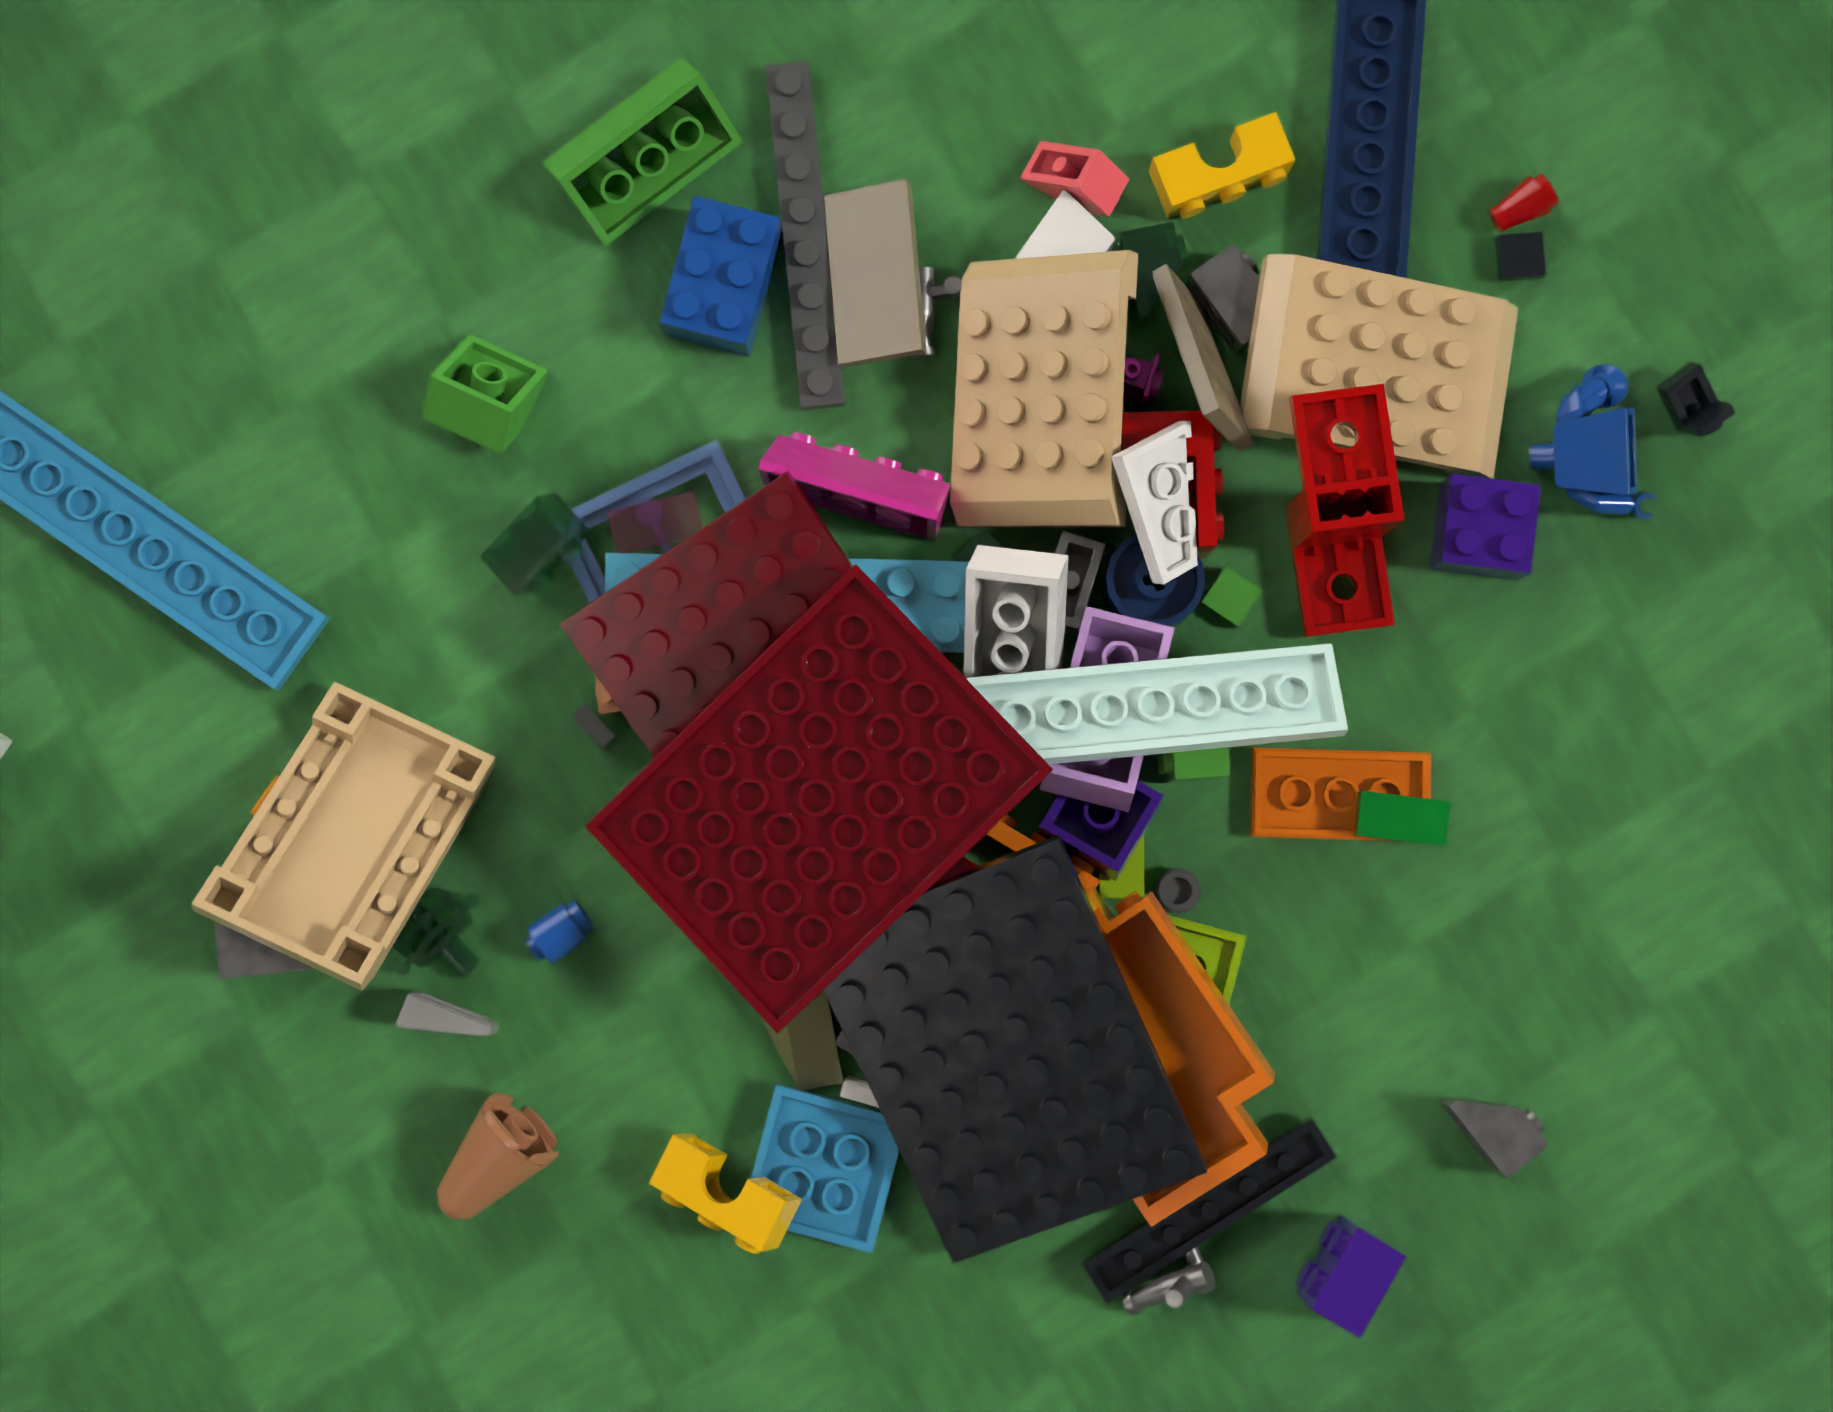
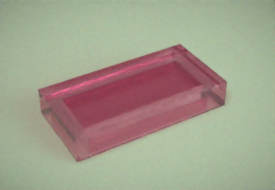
(655, 522)

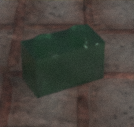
(536, 545)

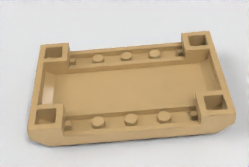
(1352, 327)
(1041, 391)
(348, 837)

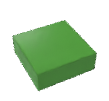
(1231, 597)

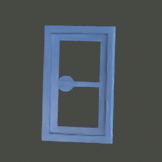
(706, 459)

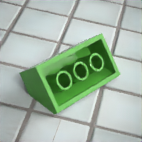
(643, 151)

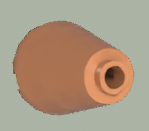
(495, 1157)

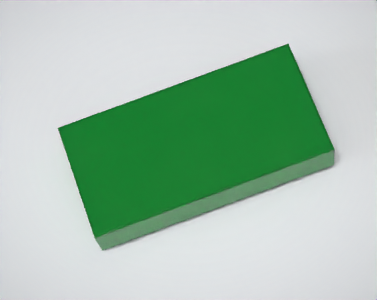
(1402, 818)

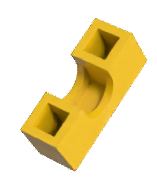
(1188, 183)
(690, 1178)

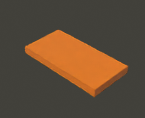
(1317, 789)

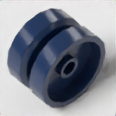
(1128, 596)

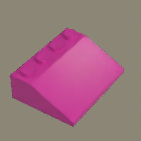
(859, 487)

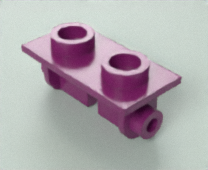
(1141, 381)

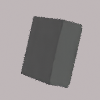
(594, 728)

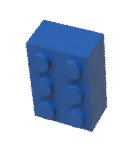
(721, 276)

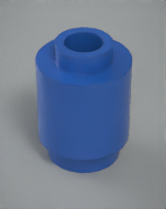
(559, 931)

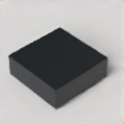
(1520, 256)

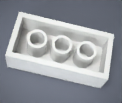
(1014, 611)

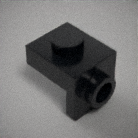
(1693, 401)

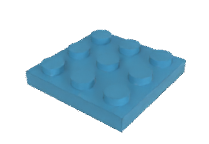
(831, 1158)

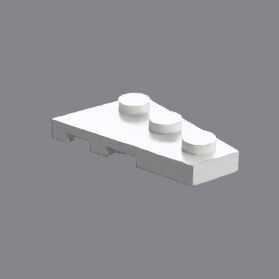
(1157, 496)

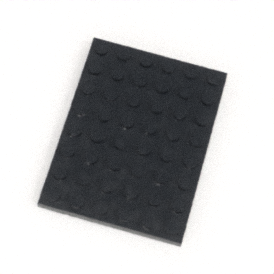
(1012, 1055)

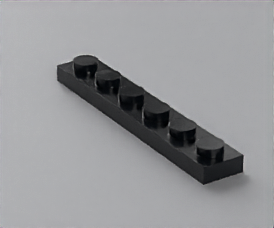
(1150, 1249)

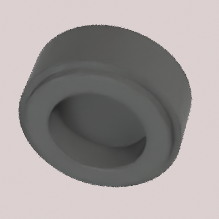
(1177, 890)

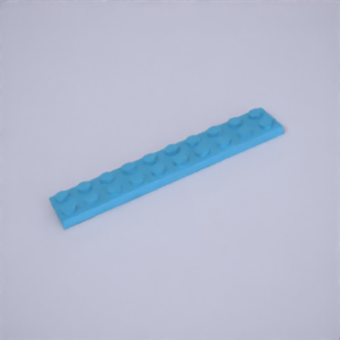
(152, 548)

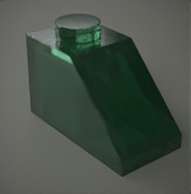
(1155, 248)

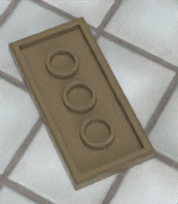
(875, 274)
(1202, 359)

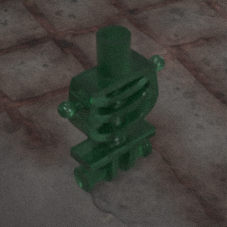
(448, 945)

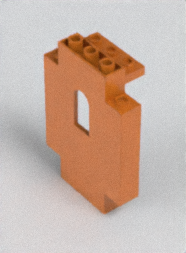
(1196, 1038)

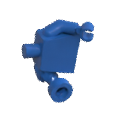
(1598, 451)

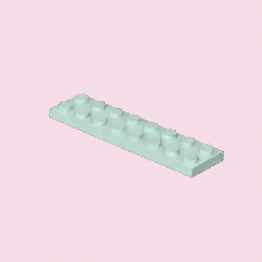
(1172, 703)

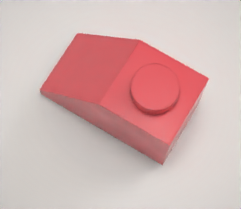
(1079, 171)

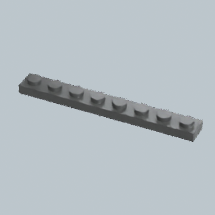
(804, 235)

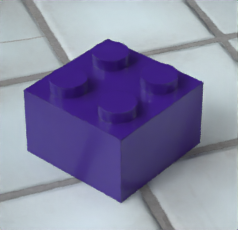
(1485, 527)
(1102, 833)
(1348, 1275)

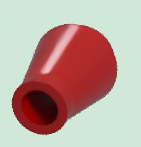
(1526, 202)

